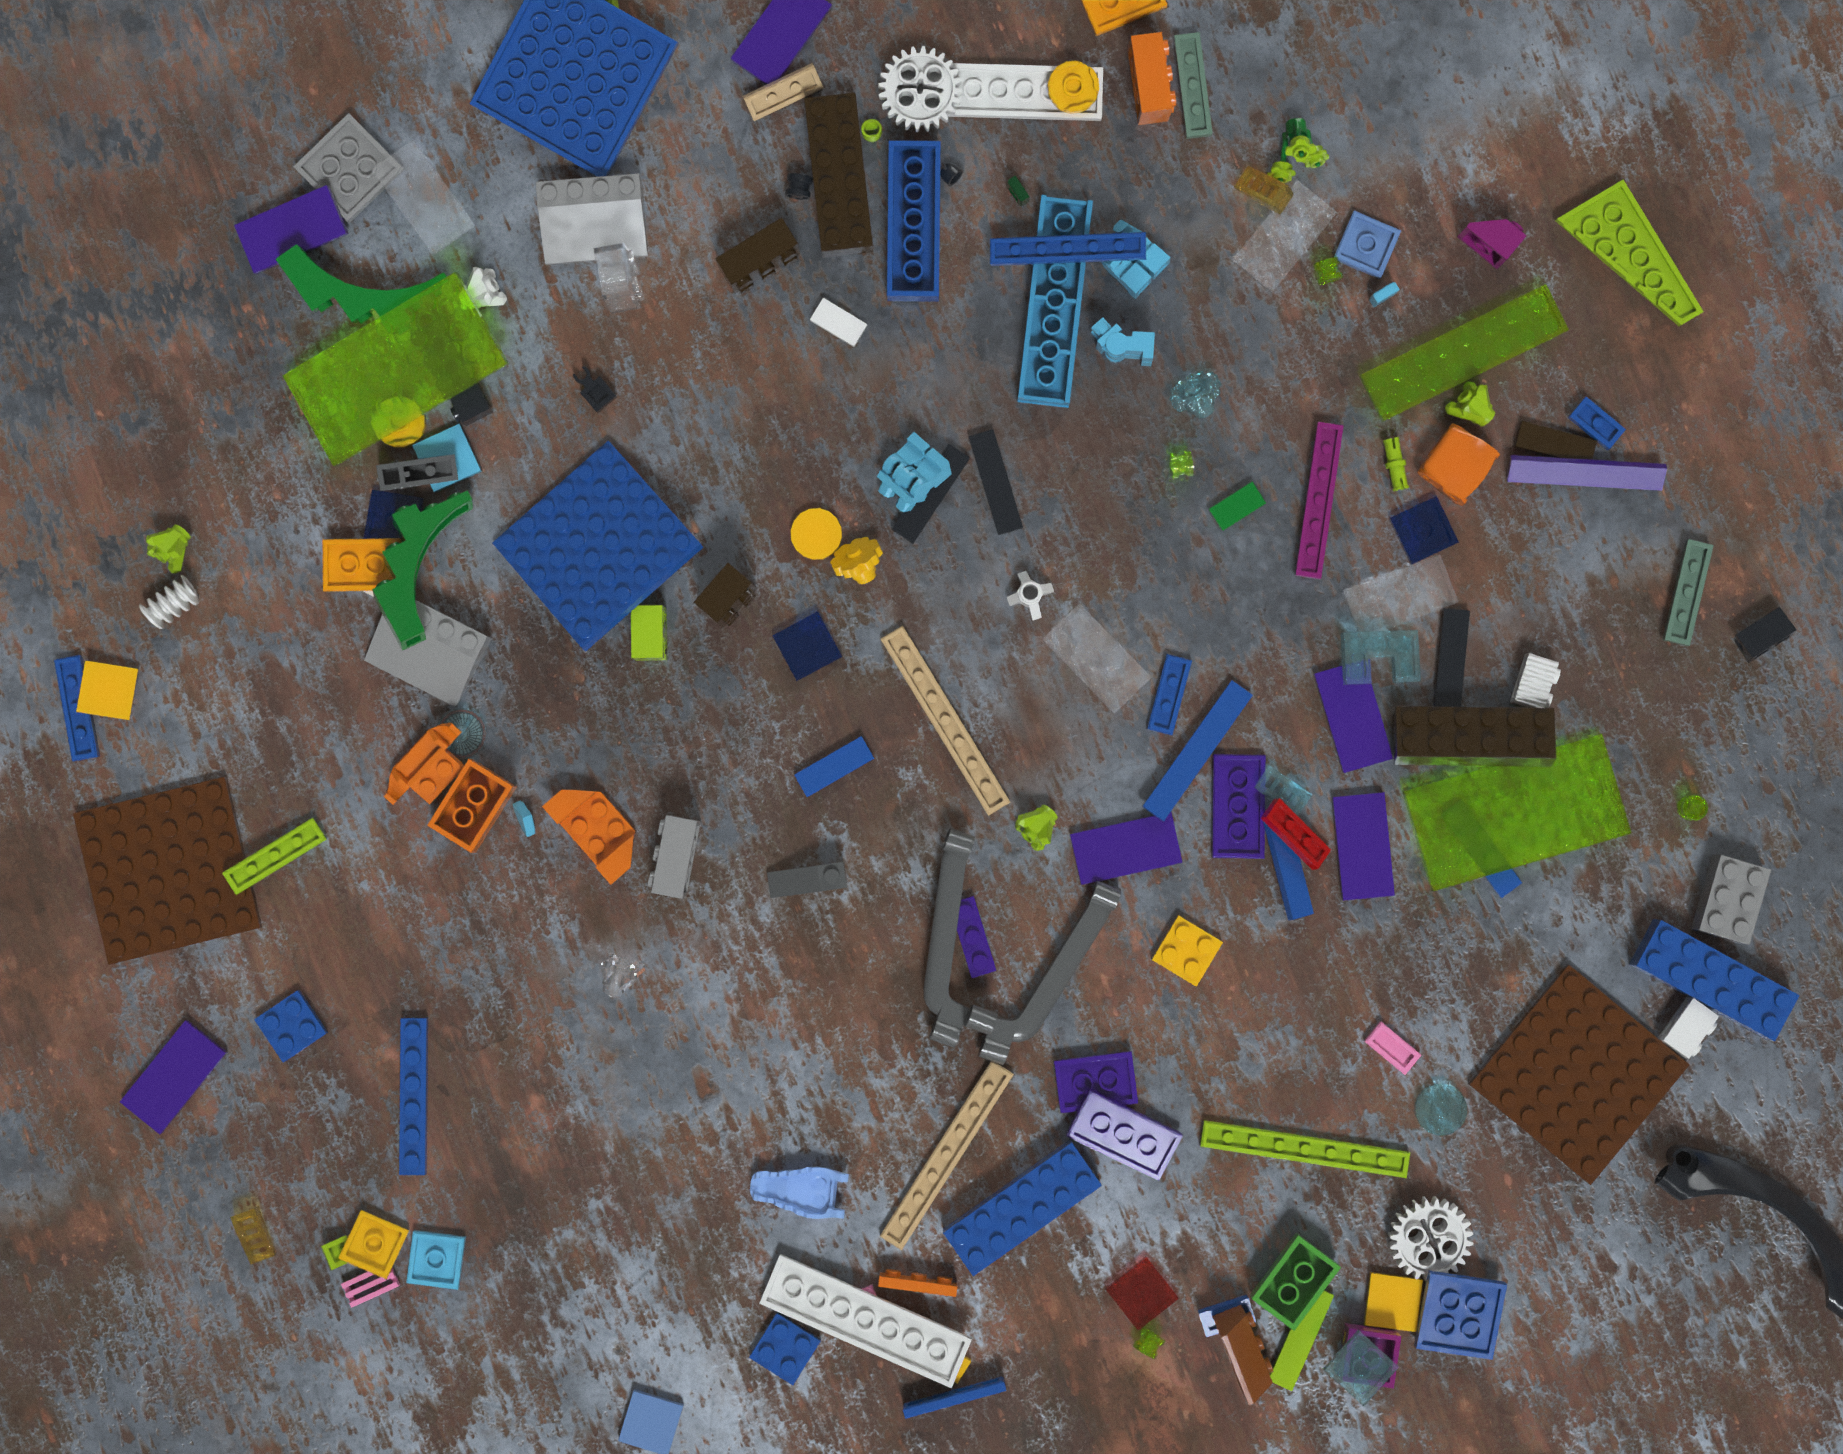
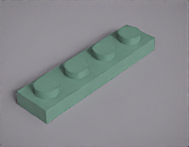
(1192, 85)
(1687, 592)

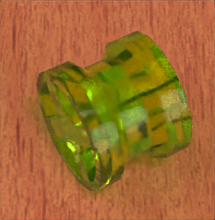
(1328, 271)
(1181, 464)
(1697, 806)
(1149, 1343)

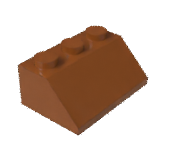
(1244, 1352)

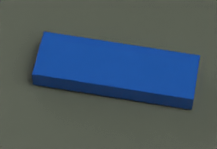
(1169, 694)
(834, 766)

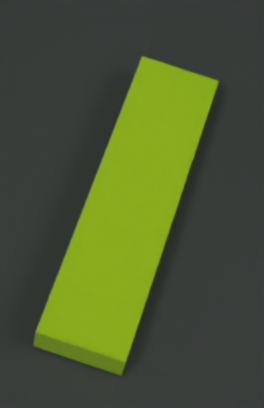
(274, 856)
(1299, 1343)

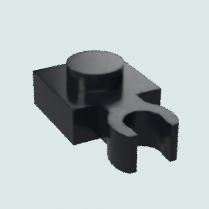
(596, 392)

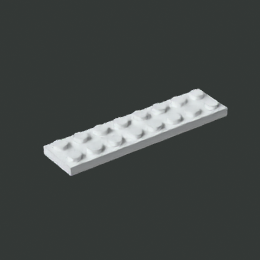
(1006, 93)
(866, 1320)

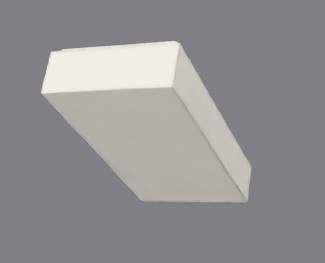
(838, 322)

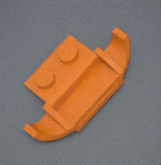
(426, 766)

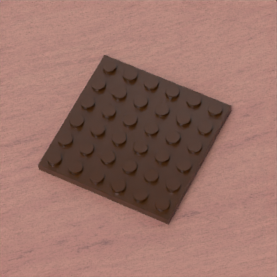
(161, 867)
(1578, 1074)

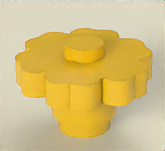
(857, 560)

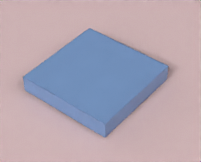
(1367, 244)
(650, 1422)

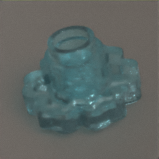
(1196, 394)

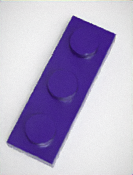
(974, 939)

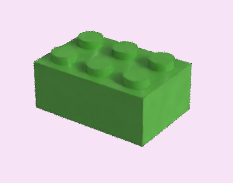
(1295, 1281)

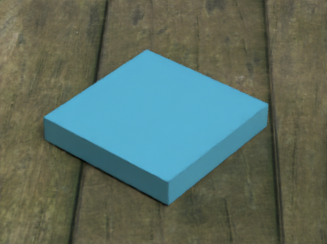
(447, 443)
(436, 1259)

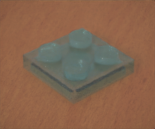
(1361, 1367)

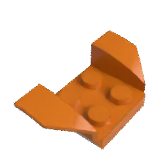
(596, 828)

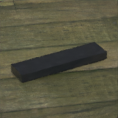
(995, 482)
(913, 522)
(1451, 658)

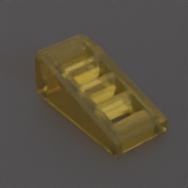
(1278, 197)
(259, 1223)

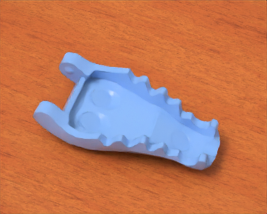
(804, 1191)

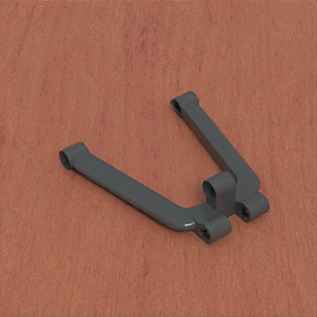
(998, 1031)

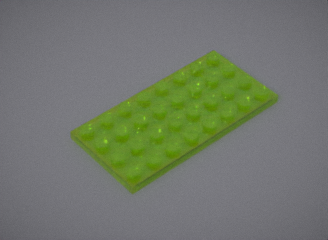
(395, 369)
(1516, 814)

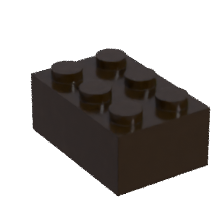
(758, 256)
(726, 596)

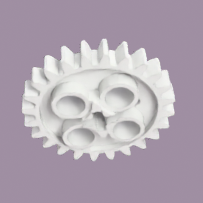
(922, 65)
(1451, 1228)

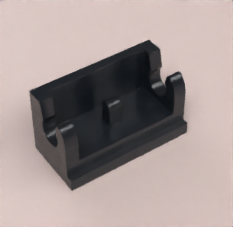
(1764, 634)

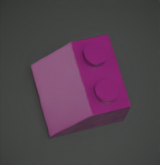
(1493, 239)

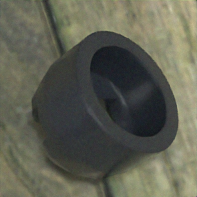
(951, 174)

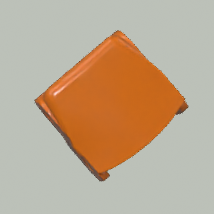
(1458, 464)

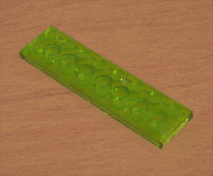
(1464, 353)

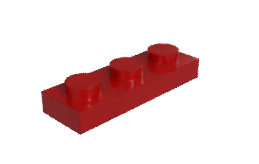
(1295, 833)

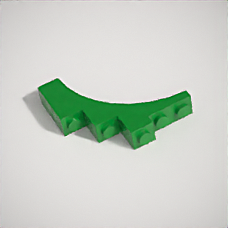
(321, 288)
(404, 559)

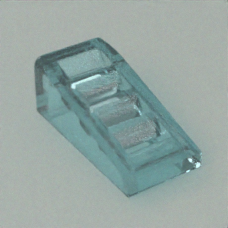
(1288, 784)

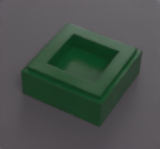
(1017, 191)

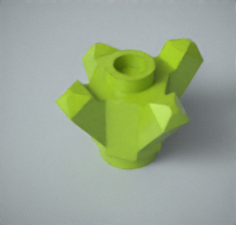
(1472, 404)
(169, 546)
(1037, 826)

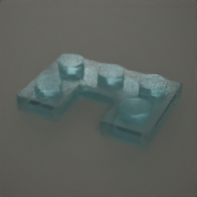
(1361, 646)

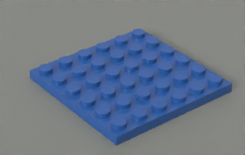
(575, 78)
(597, 545)

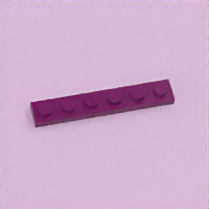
(1319, 500)

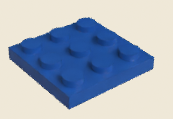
(1460, 1315)

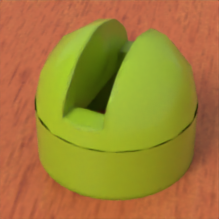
(869, 127)

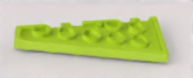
(1626, 242)

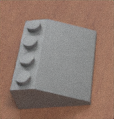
(590, 215)
(436, 665)

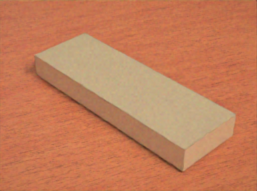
(783, 92)

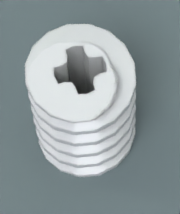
(170, 603)

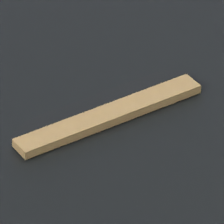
(945, 720)
(946, 1155)

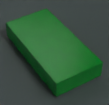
(1237, 506)

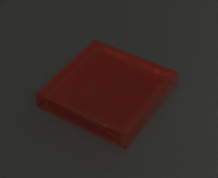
(1142, 1293)

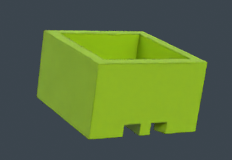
(649, 633)

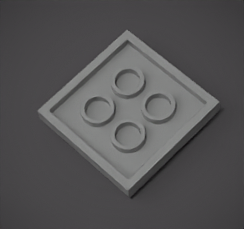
(345, 164)

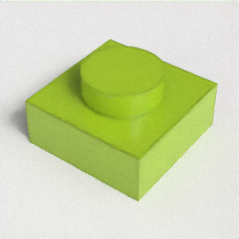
(332, 1252)

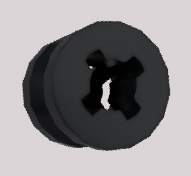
(798, 186)

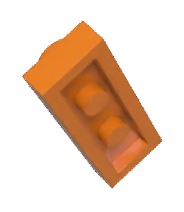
(918, 1283)

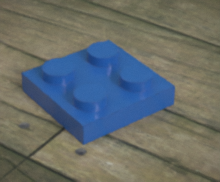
(291, 1026)
(785, 1348)

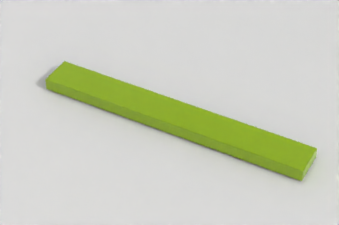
(1304, 1149)

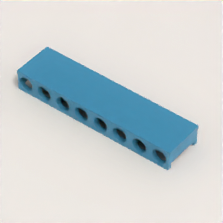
(1054, 310)

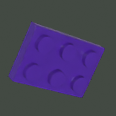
(1104, 1073)

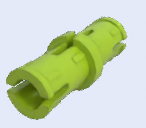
(1395, 464)

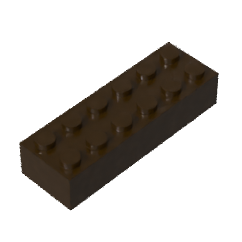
(838, 175)
(1474, 736)

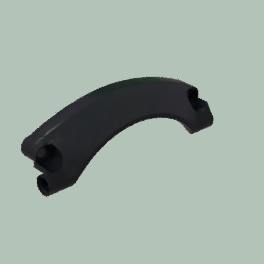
(1716, 1174)

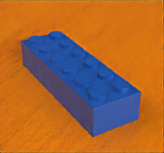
(913, 221)
(1714, 979)
(1021, 1207)

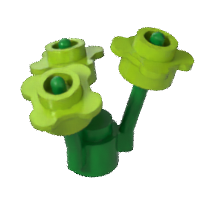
(1300, 147)

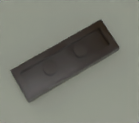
(1554, 442)

